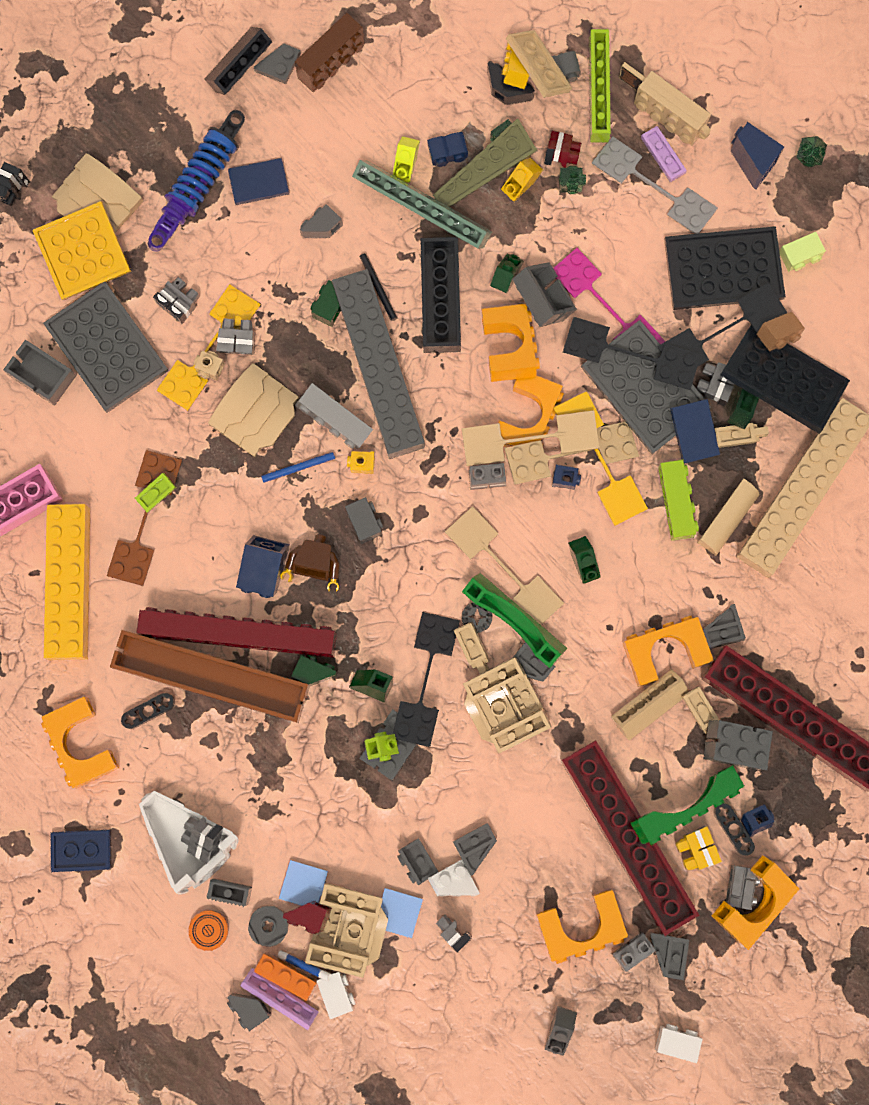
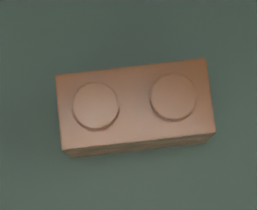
(781, 331)

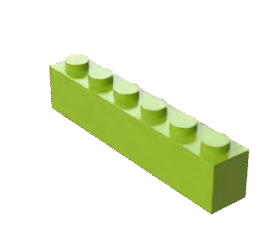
(599, 85)

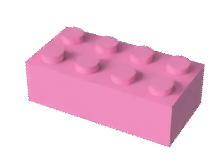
(26, 498)

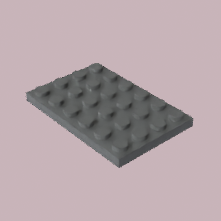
(105, 347)
(632, 391)

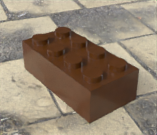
(330, 52)

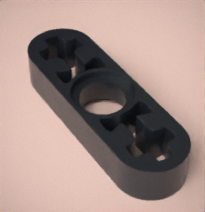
(159, 699)
(737, 845)

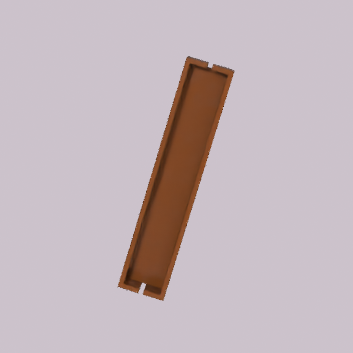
(210, 676)

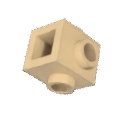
(208, 365)

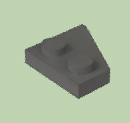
(279, 63)
(725, 629)
(532, 665)
(475, 847)
(671, 954)

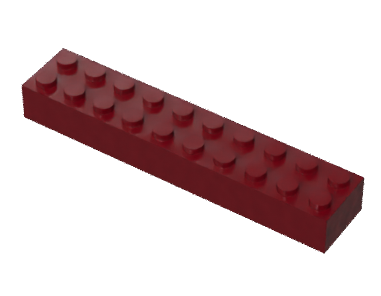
(237, 633)
(790, 715)
(642, 862)

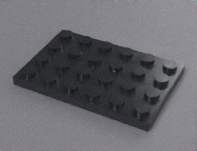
(722, 266)
(786, 380)

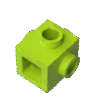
(385, 745)

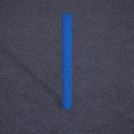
(298, 467)

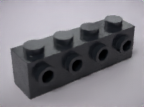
(238, 60)

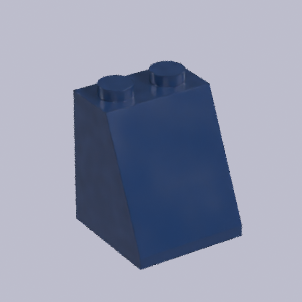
(755, 153)
(262, 566)

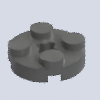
(257, 923)

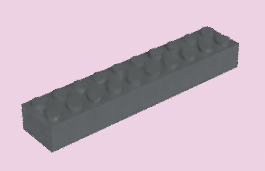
(378, 364)

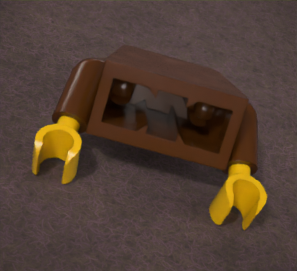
(313, 560)

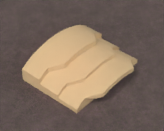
(94, 183)
(254, 411)
(505, 706)
(352, 931)

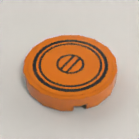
(208, 930)

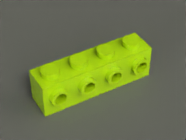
(677, 500)

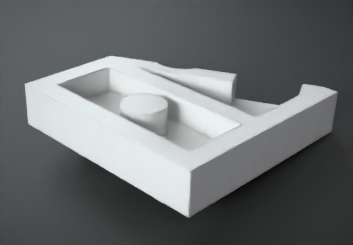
(454, 881)

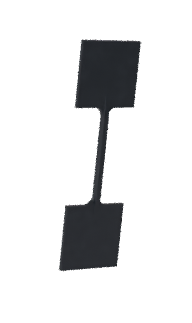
(757, 307)
(674, 366)
(415, 721)

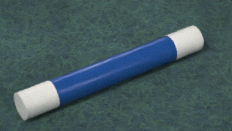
(304, 966)

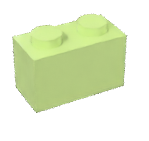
(802, 252)

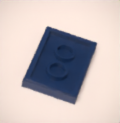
(258, 181)
(695, 431)
(80, 850)

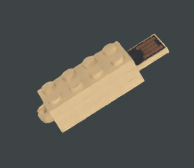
(667, 105)

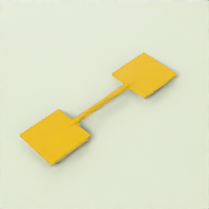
(182, 382)
(621, 497)

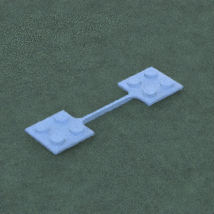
(306, 885)

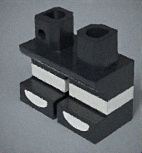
(11, 181)

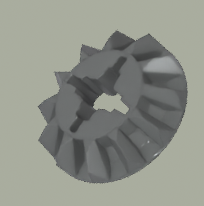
(483, 624)

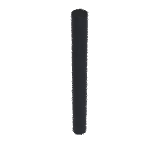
(378, 287)

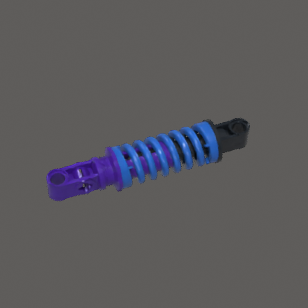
(196, 178)

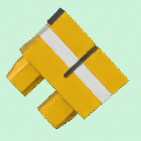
(699, 858)

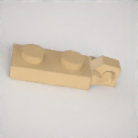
(735, 436)
(472, 647)
(700, 708)

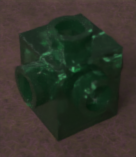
(811, 151)
(571, 180)

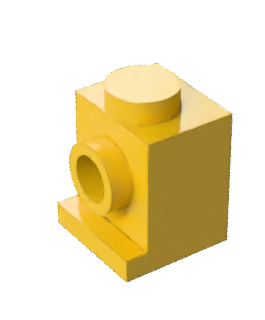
(366, 467)

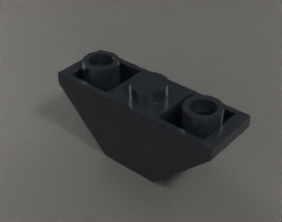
(507, 93)

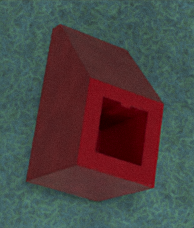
(311, 916)

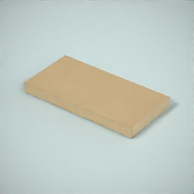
(539, 63)

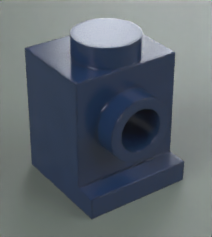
(562, 471)
(760, 813)

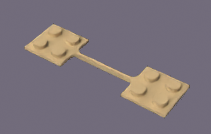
(574, 432)
(531, 463)
(473, 535)

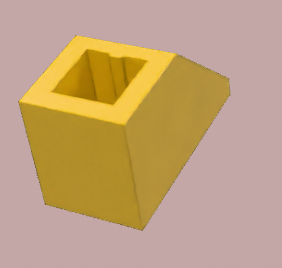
(521, 178)

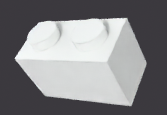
(336, 995)
(678, 1043)

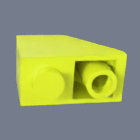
(406, 158)

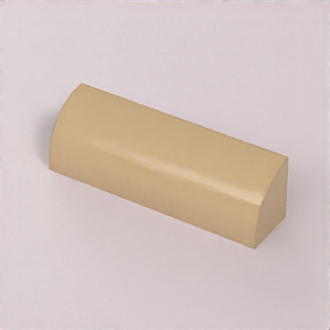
(729, 517)
(650, 704)

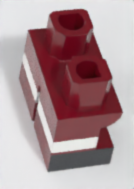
(562, 149)

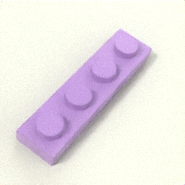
(280, 999)

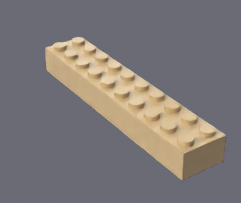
(804, 489)

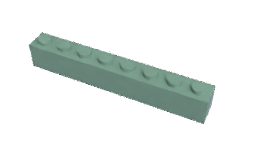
(422, 204)

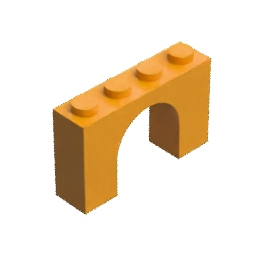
(512, 320)
(546, 395)
(687, 632)
(58, 725)
(777, 893)
(610, 930)

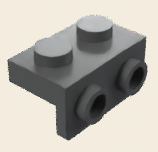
(417, 861)

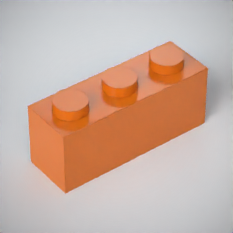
(285, 976)

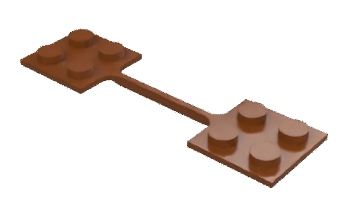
(132, 560)

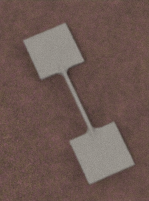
(688, 209)

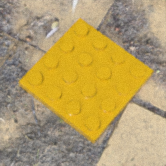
(81, 250)

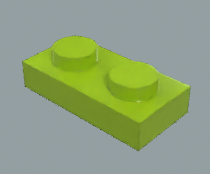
(155, 492)

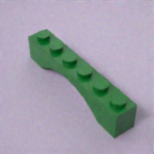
(491, 598)
(719, 786)

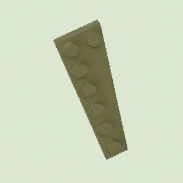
(498, 157)

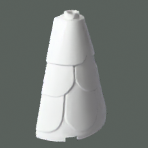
(165, 825)

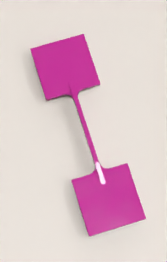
(578, 275)

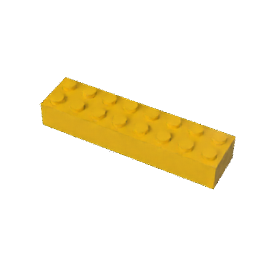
(67, 582)

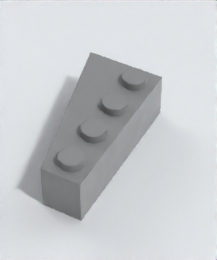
(333, 416)

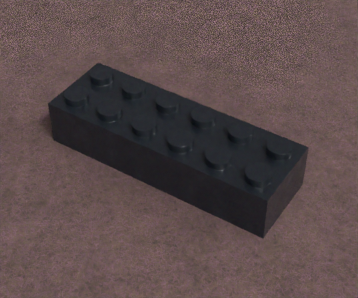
(440, 295)

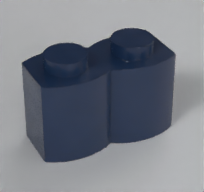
(447, 149)

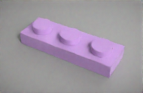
(663, 154)

